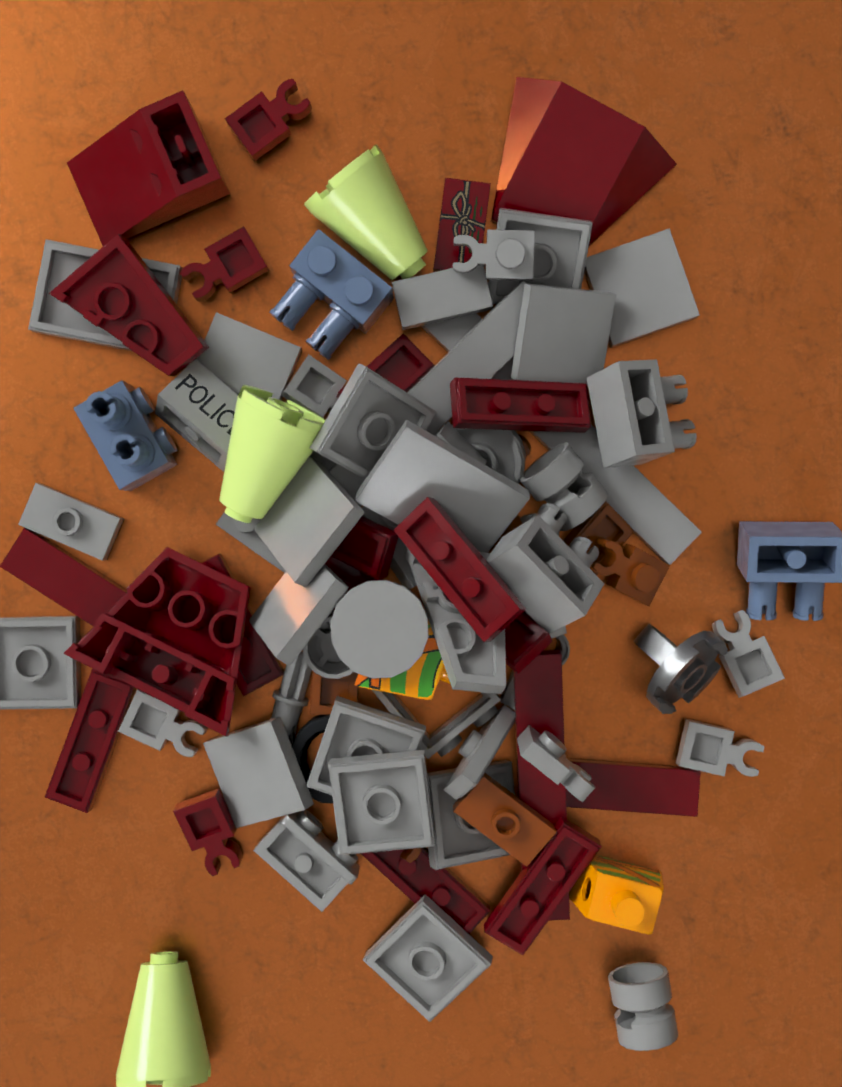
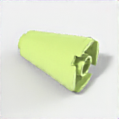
(371, 215)
(264, 451)
(164, 1028)

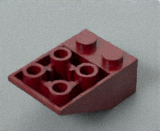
(148, 170)

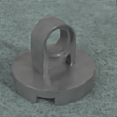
(682, 669)

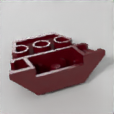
(574, 157)
(174, 638)

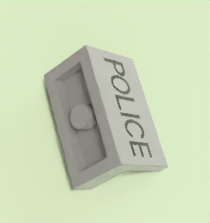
(200, 410)

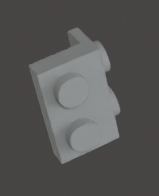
(308, 858)

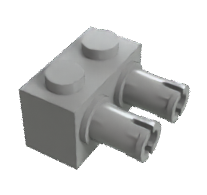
(633, 414)
(545, 572)

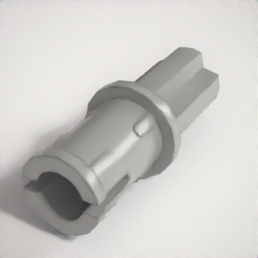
(291, 696)

